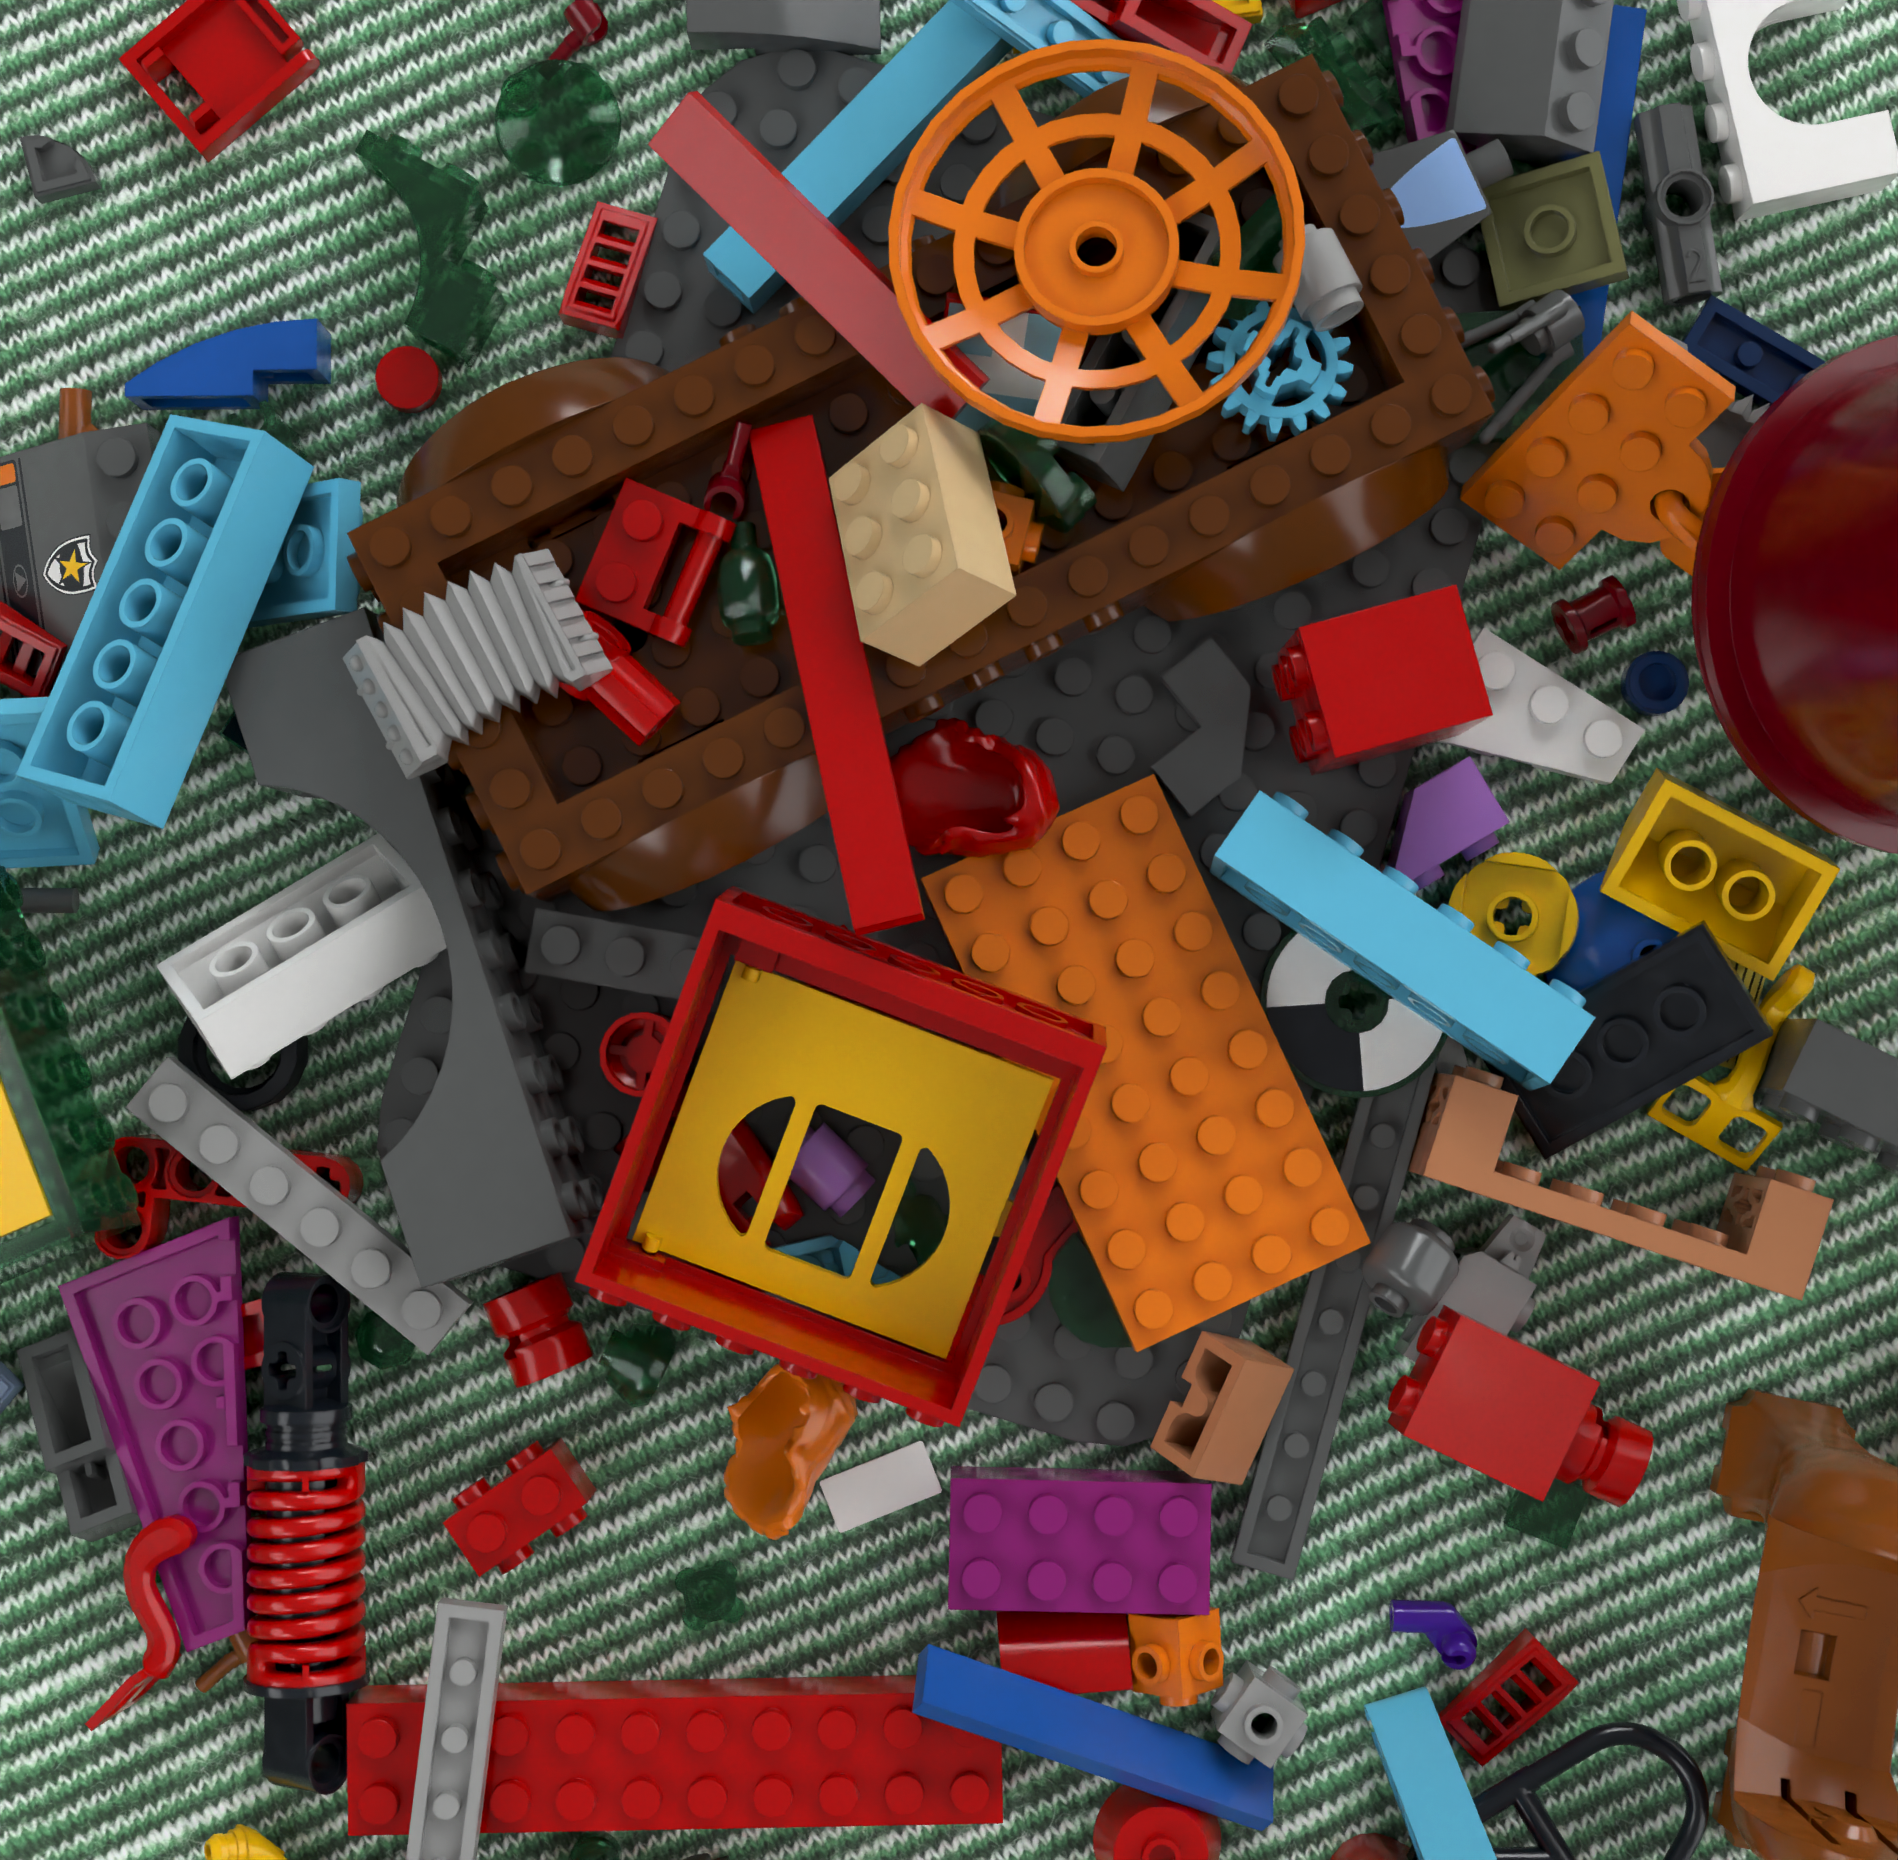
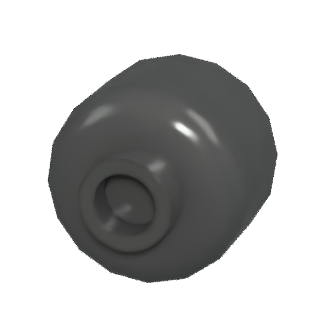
(1410, 1268)

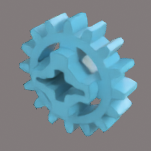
(1300, 380)

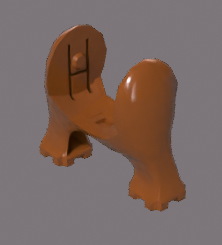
(1822, 1638)

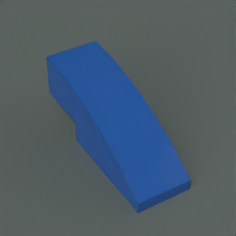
(236, 368)

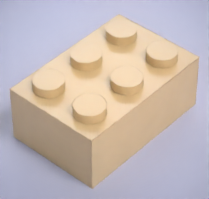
(921, 536)

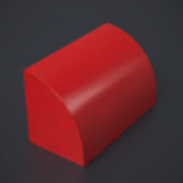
(1067, 1649)

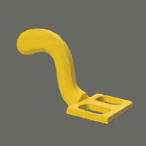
(1734, 1094)

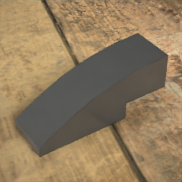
(785, 25)
(76, 1438)

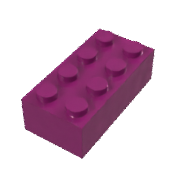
(1079, 1540)

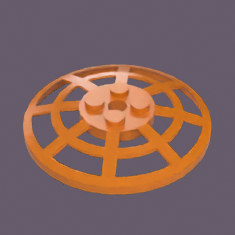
(1092, 205)

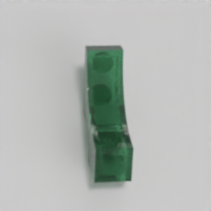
(452, 303)

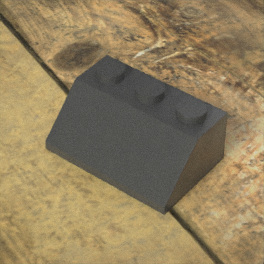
(1530, 76)

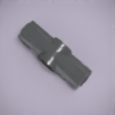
(1673, 166)

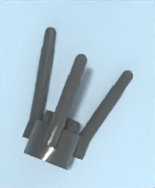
(1540, 328)

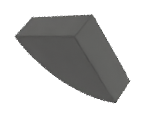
(57, 169)

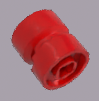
(632, 1049)
(538, 1329)
(1607, 1457)

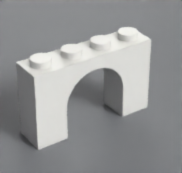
(1765, 158)

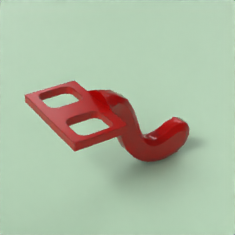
(152, 1546)

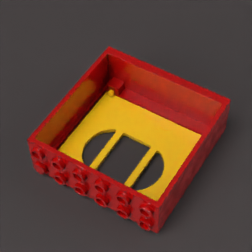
(821, 1049)

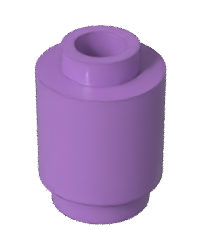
(830, 1171)

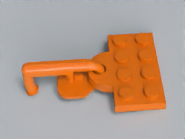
(1605, 449)

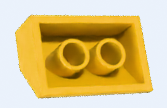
(1704, 860)

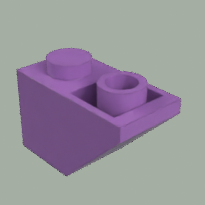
(1444, 818)

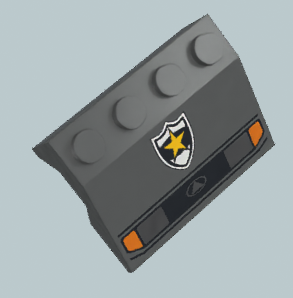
(61, 522)

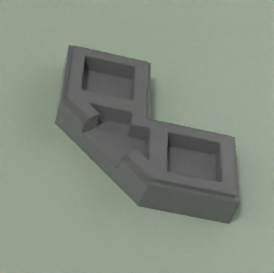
(1218, 704)

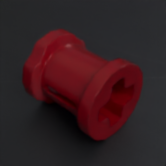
(1593, 614)

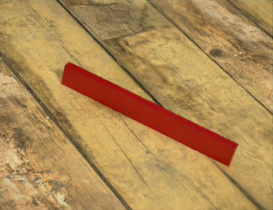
(835, 678)

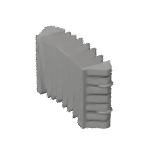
(474, 657)

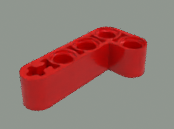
(171, 1180)

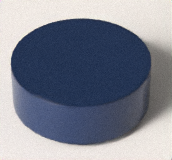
(1654, 683)

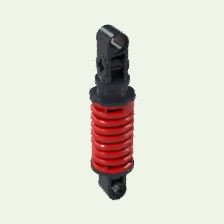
(308, 1537)

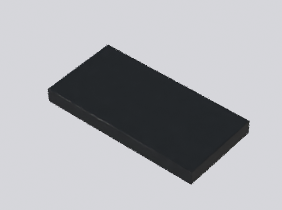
(1652, 1032)

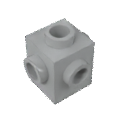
(1255, 1693)

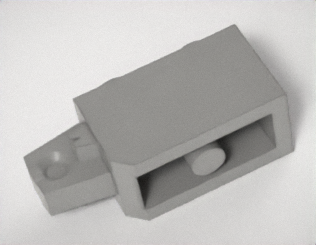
(1490, 1283)

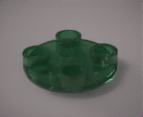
(557, 122)

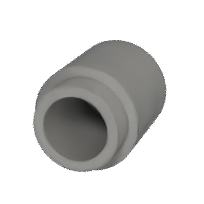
(1327, 283)

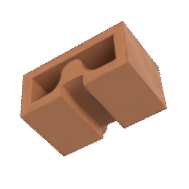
(1225, 1410)

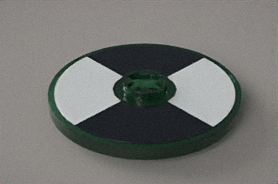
(1324, 1041)

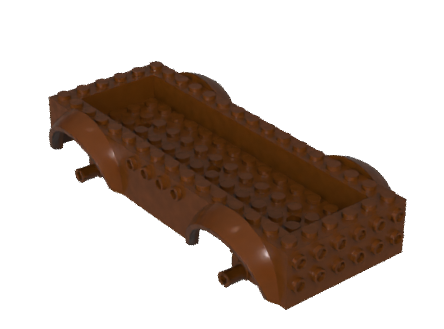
(1192, 535)

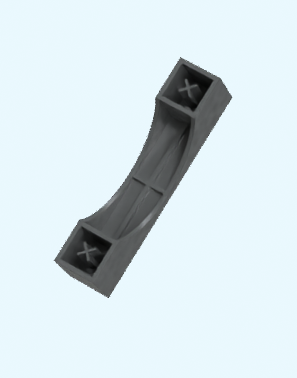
(491, 1154)

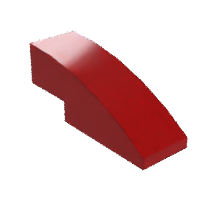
(1182, 26)

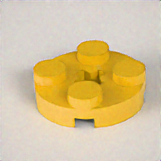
(1542, 894)

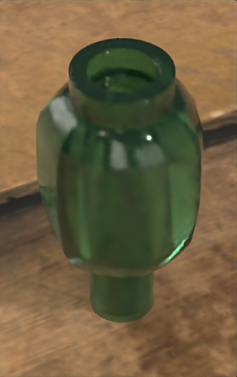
(748, 589)

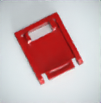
(232, 55)

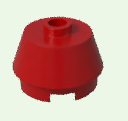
(1153, 1828)

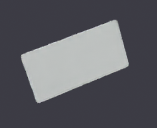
(880, 1486)

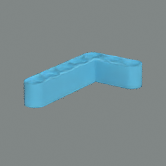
(1427, 1779)

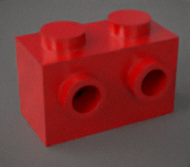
(537, 1495)

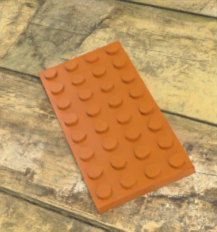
(1195, 1141)

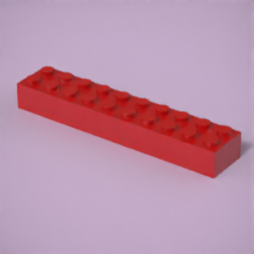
(687, 1757)

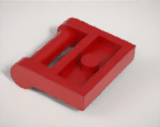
(636, 554)

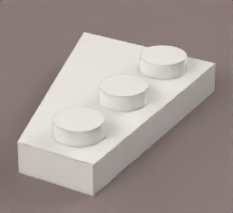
(1545, 718)

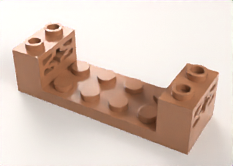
(1764, 1230)

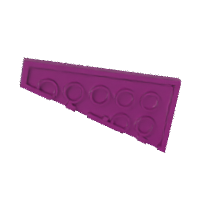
(166, 1369)

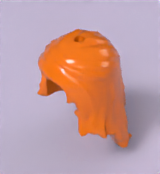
(783, 1446)

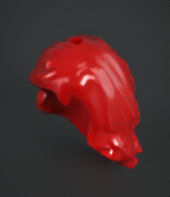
(972, 792)

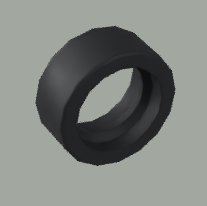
(287, 1075)

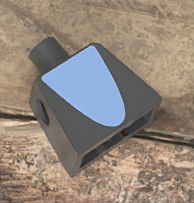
(1440, 186)

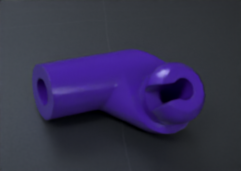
(1441, 1625)

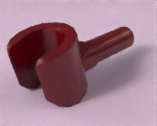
(588, 28)
(730, 478)

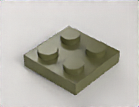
(1552, 232)

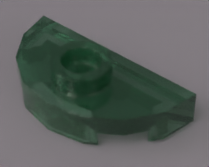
(1082, 1298)

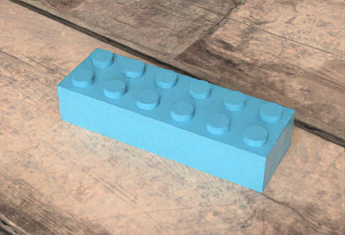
(166, 619)
(1402, 942)

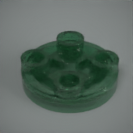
(1030, 465)

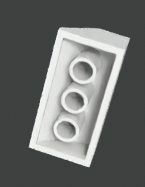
(305, 955)

